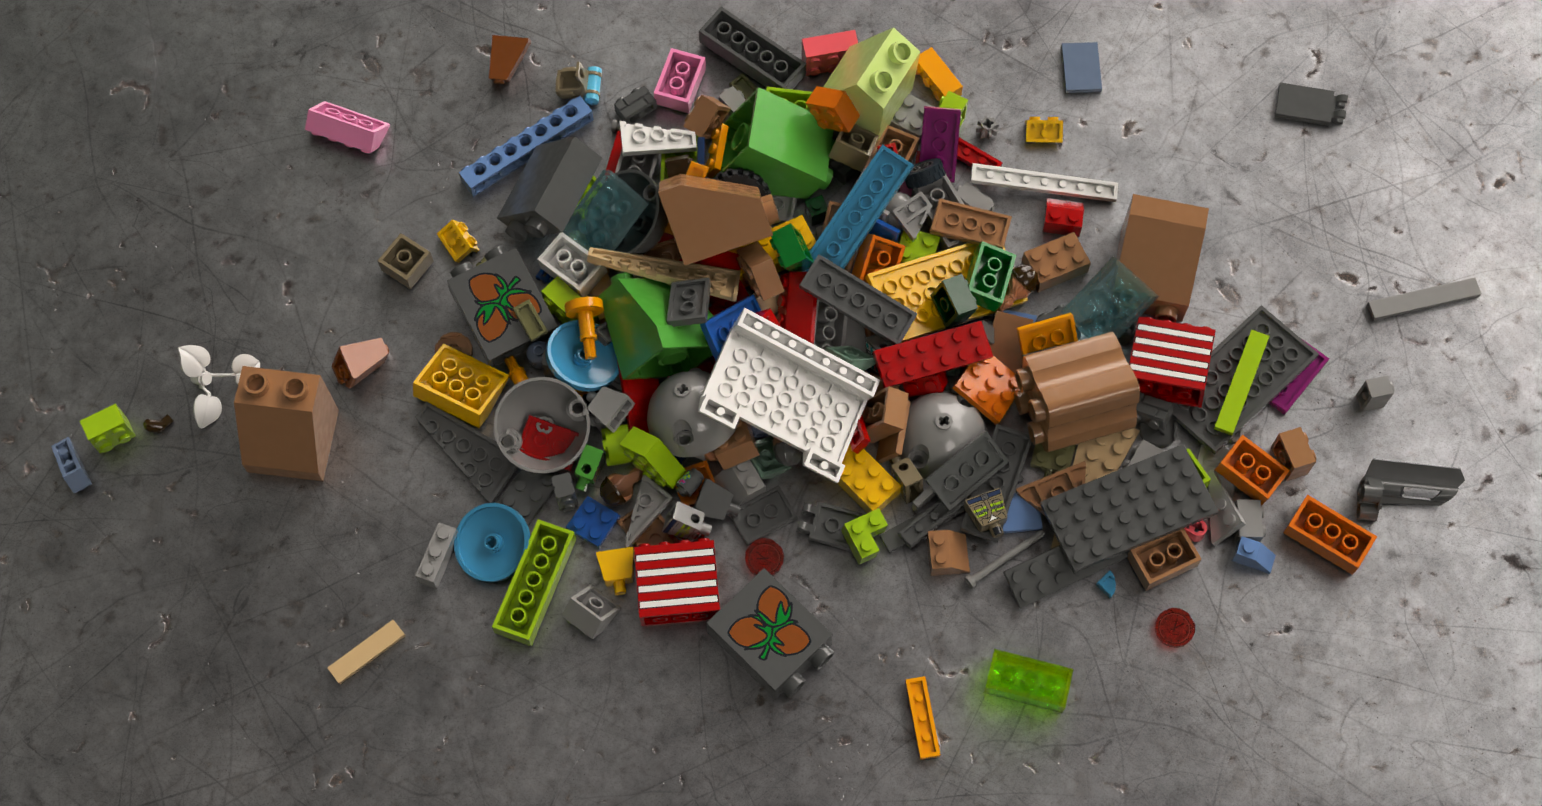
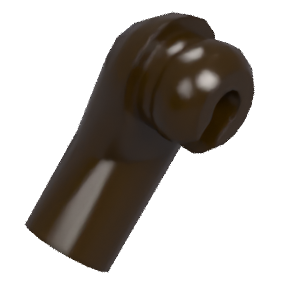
(156, 425)

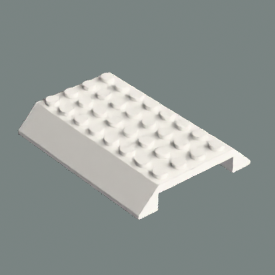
(788, 391)

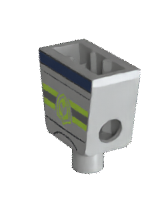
(685, 522)

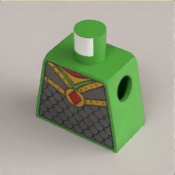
(592, 459)

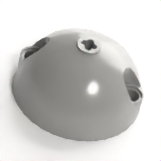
(546, 400)
(676, 408)
(939, 441)

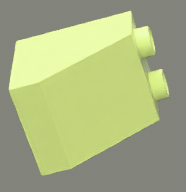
(877, 77)

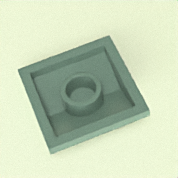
(852, 356)
(766, 463)

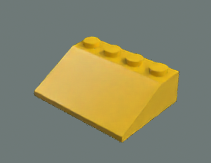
(460, 385)

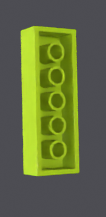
(534, 582)

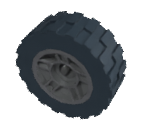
(925, 173)

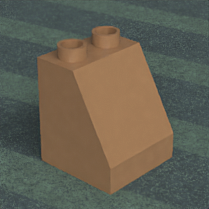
(715, 215)
(1163, 249)
(284, 423)

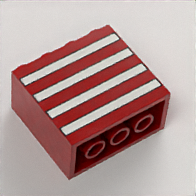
(1172, 360)
(676, 582)

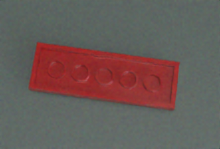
(932, 354)

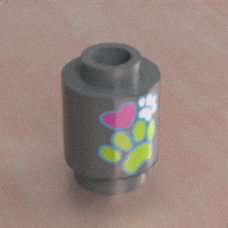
(689, 482)

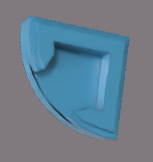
(1107, 584)

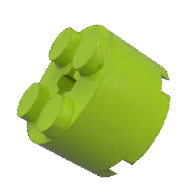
(611, 446)

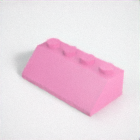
(346, 126)

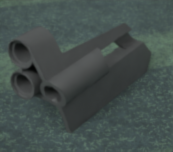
(1387, 479)

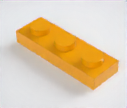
(716, 150)

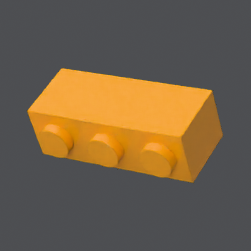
(937, 75)

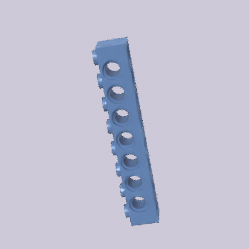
(508, 164)

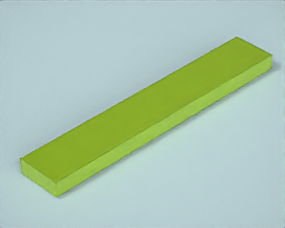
(1241, 382)

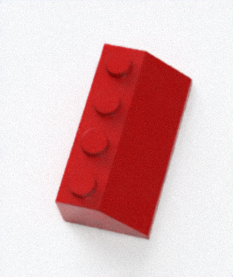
(796, 307)

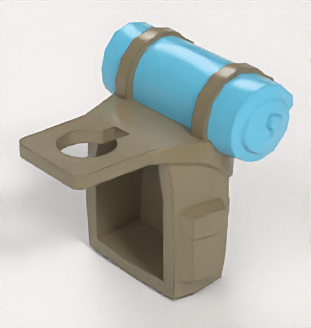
(578, 81)

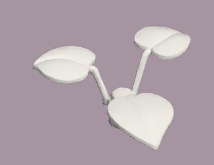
(192, 362)

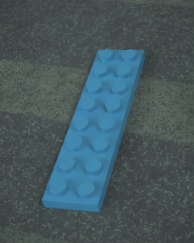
(862, 207)

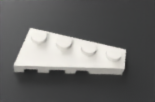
(647, 140)

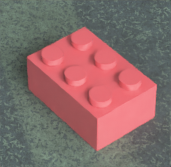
(825, 51)

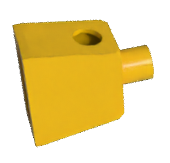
(617, 568)

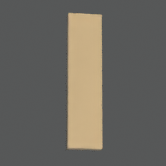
(366, 651)

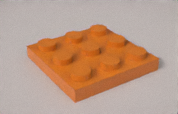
(988, 387)

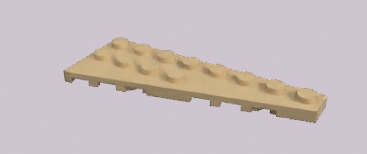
(723, 280)
(1103, 456)

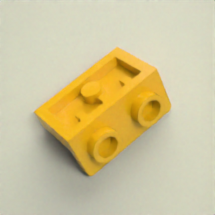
(1044, 130)
(457, 240)

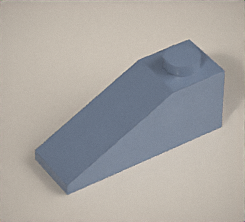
(71, 465)

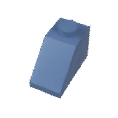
(1254, 555)

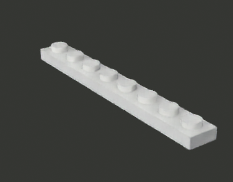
(1044, 182)

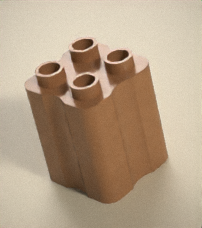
(1077, 392)

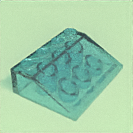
(605, 213)
(1110, 301)

